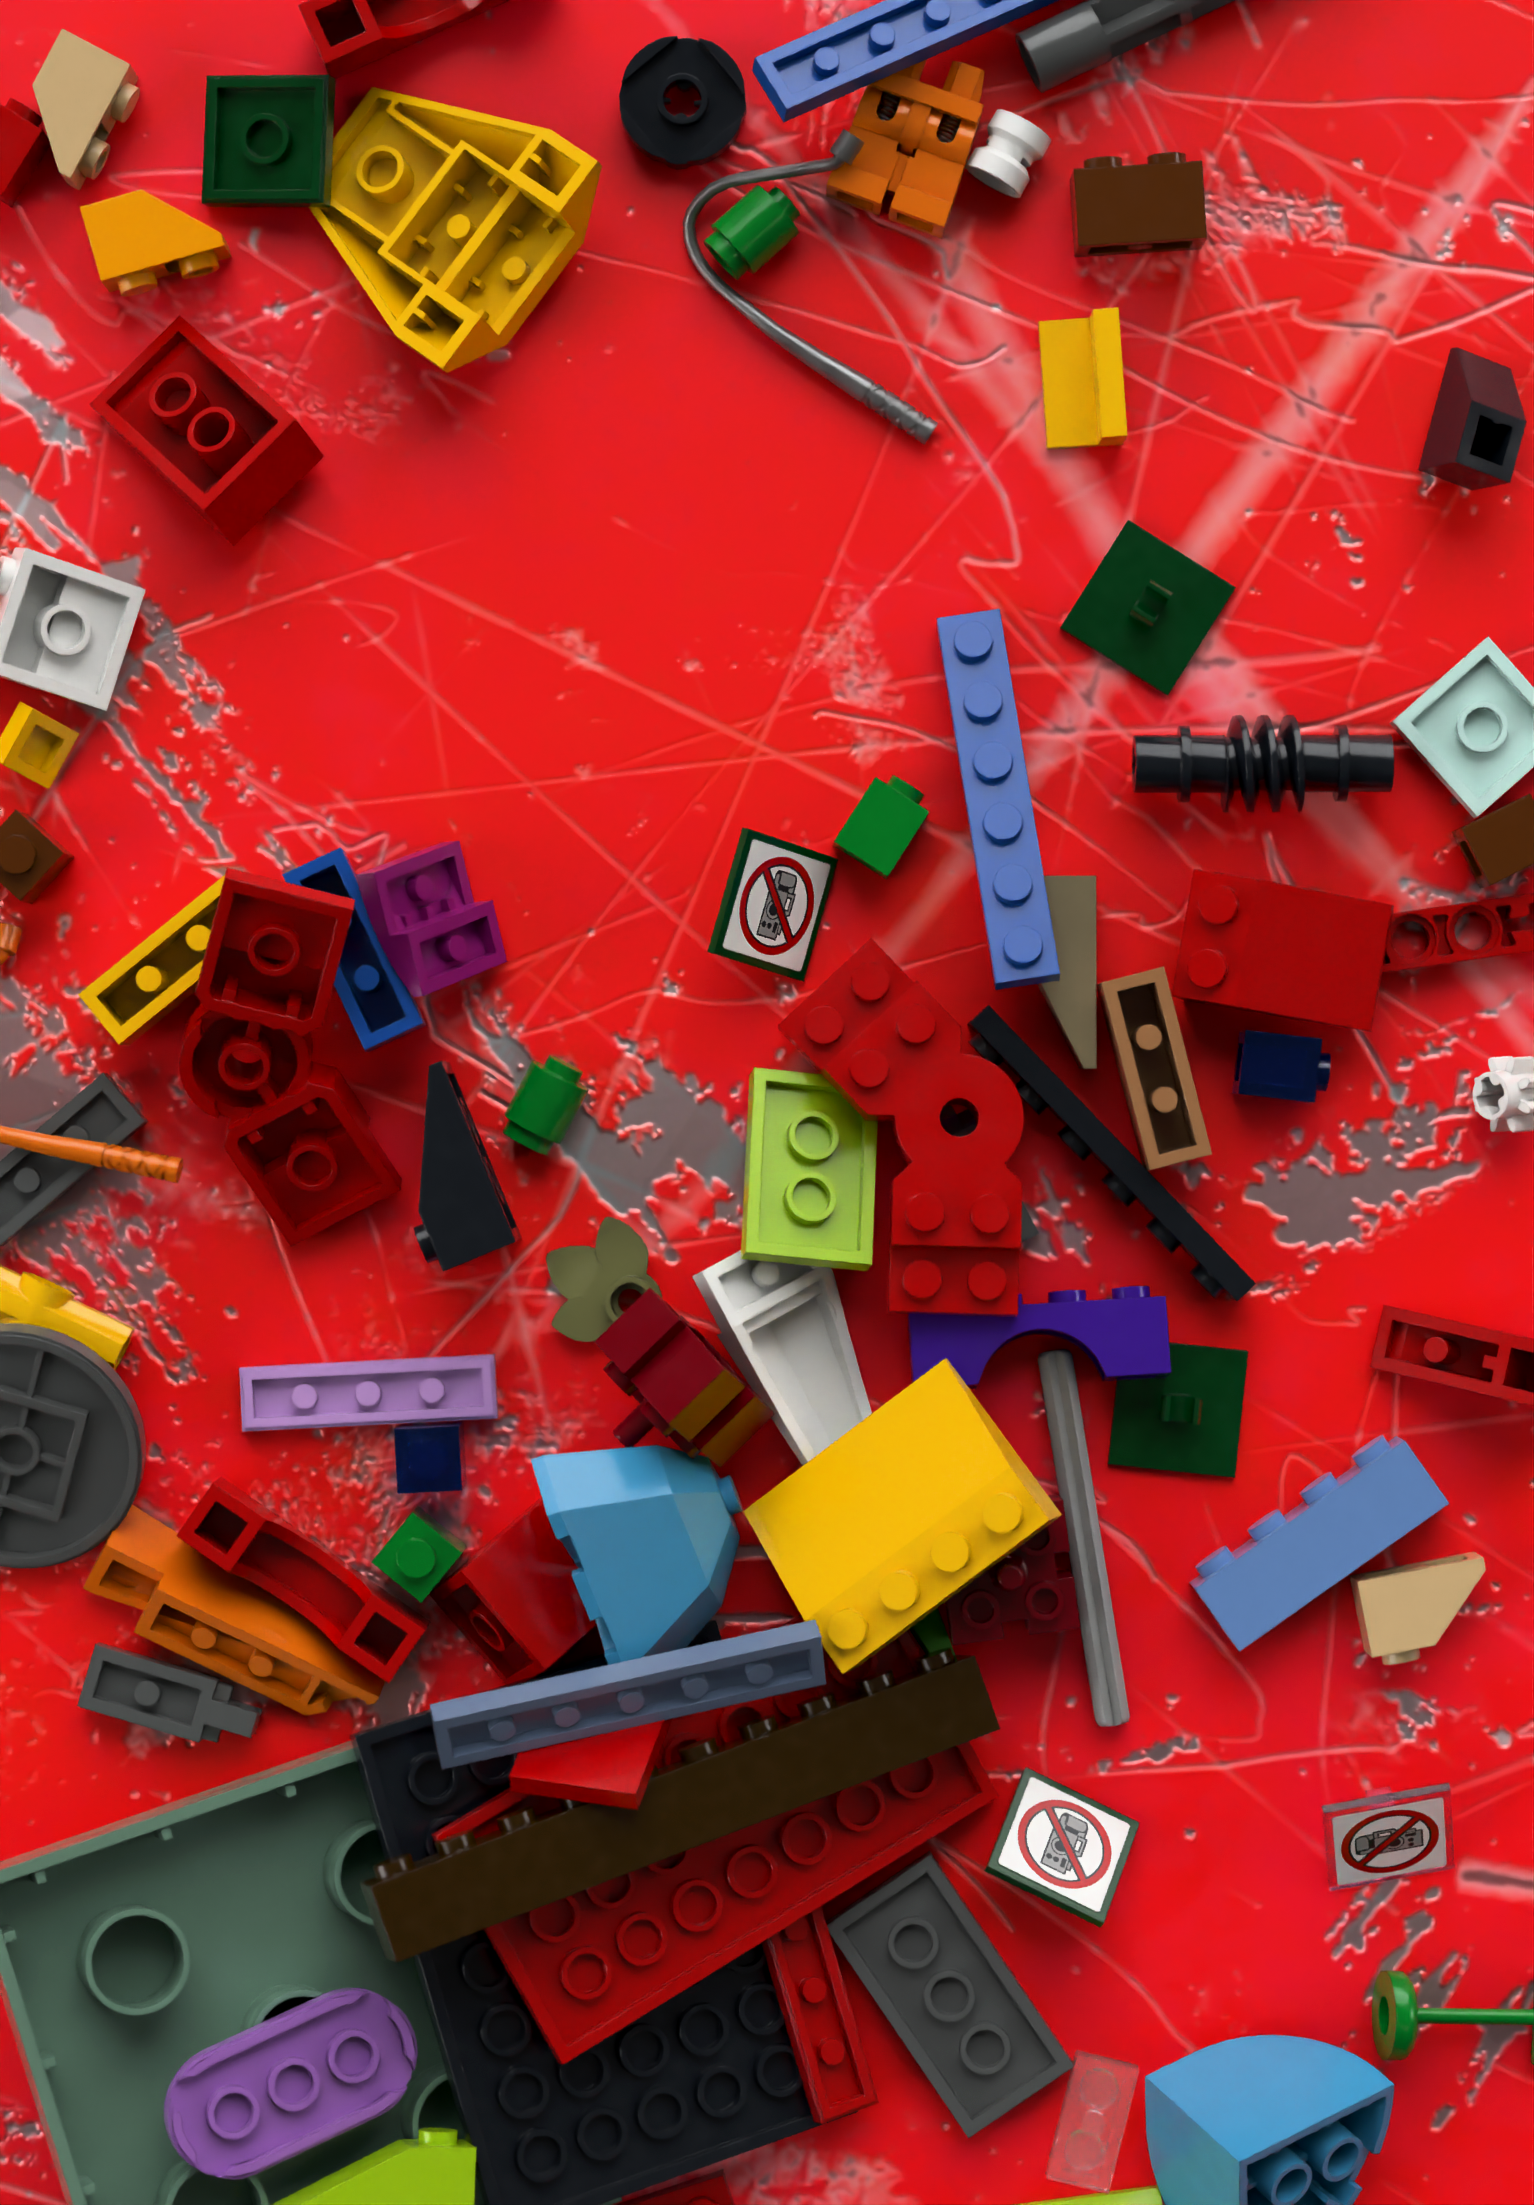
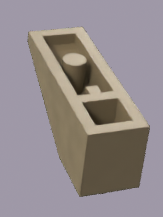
(1075, 994)

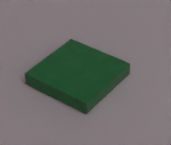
(268, 141)

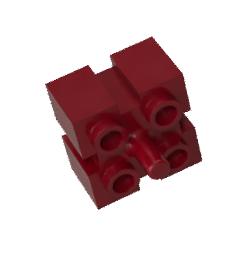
(679, 1382)
(1018, 1589)

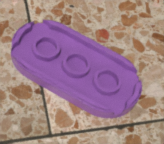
(290, 2083)

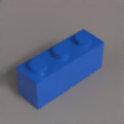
(365, 979)

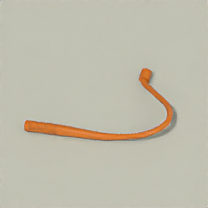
(78, 1150)

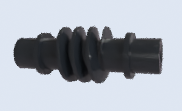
(1262, 763)

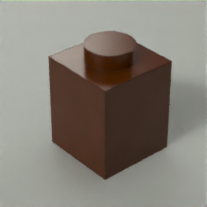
(1499, 841)
(29, 857)

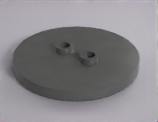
(65, 1447)

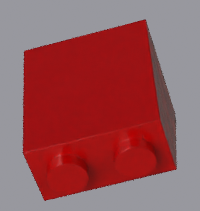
(517, 1598)

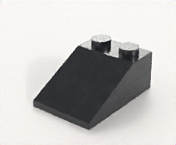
(459, 1189)

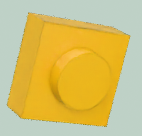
(35, 745)

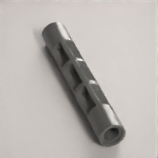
(1098, 32)

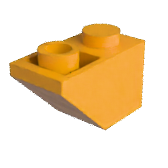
(145, 239)

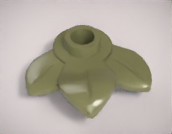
(596, 1278)

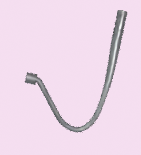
(843, 376)

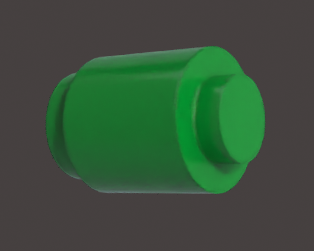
(753, 231)
(545, 1104)

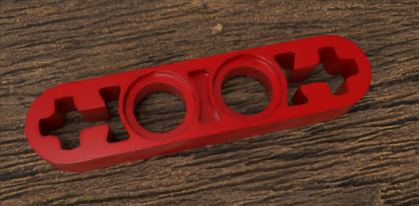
(1440, 933)

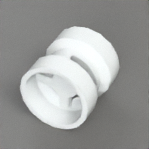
(1009, 151)

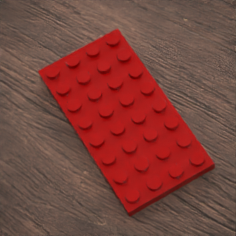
(656, 1931)

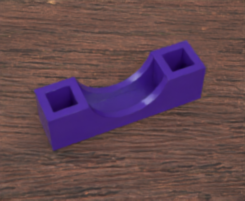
(1120, 1335)

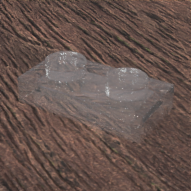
(1092, 2121)

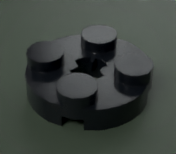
(686, 64)

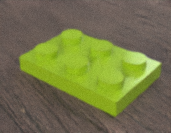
(807, 1174)

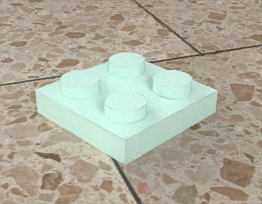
(1474, 727)

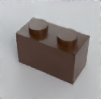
(1138, 206)

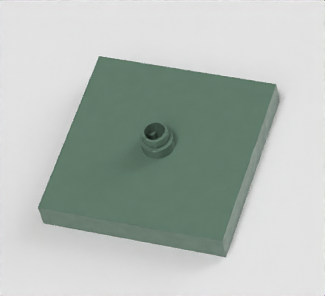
(180, 1934)

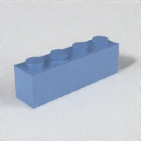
(1317, 1541)

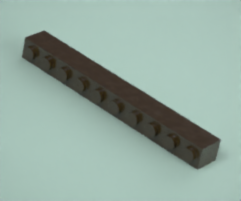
(684, 1804)

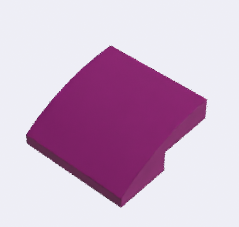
(430, 920)

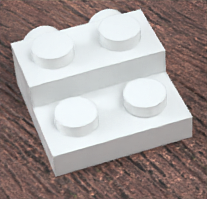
(64, 626)

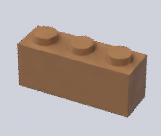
(1154, 1069)

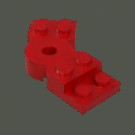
(290, 1119)
(956, 1200)

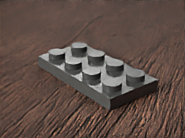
(949, 1994)

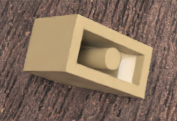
(1412, 1604)

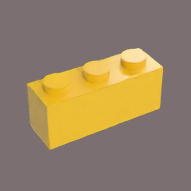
(155, 973)

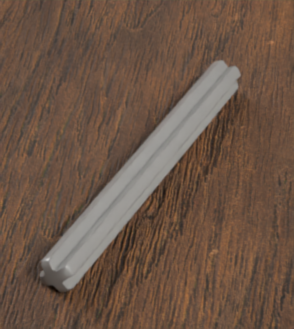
(1084, 1537)

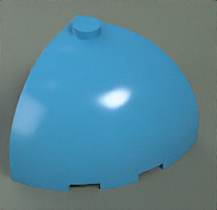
(1265, 2123)

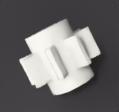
(1506, 1094)

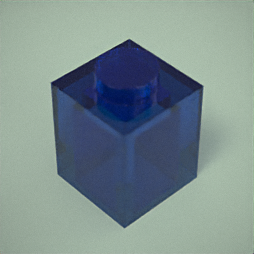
(1280, 1066)
(430, 1457)

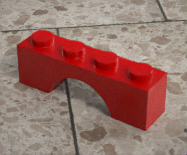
(366, 30)
(306, 1576)

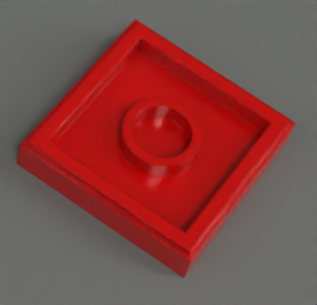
(593, 1769)

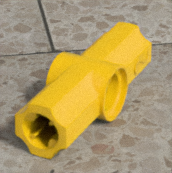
(49, 1305)

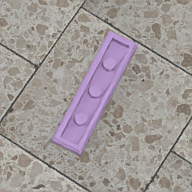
(368, 1392)

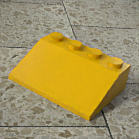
(899, 1516)

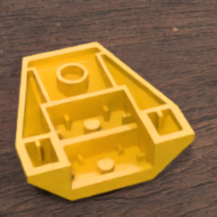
(454, 219)

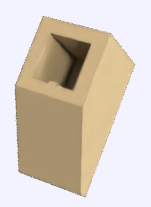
(79, 100)

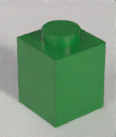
(882, 825)
(419, 1554)

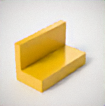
(1083, 381)

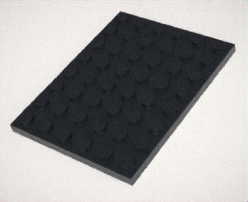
(638, 2108)

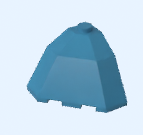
(647, 1540)

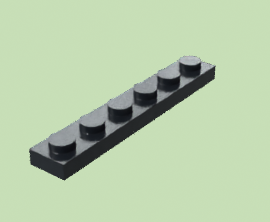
(1126, 1175)

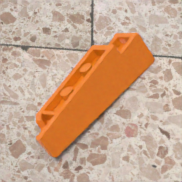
(224, 1619)

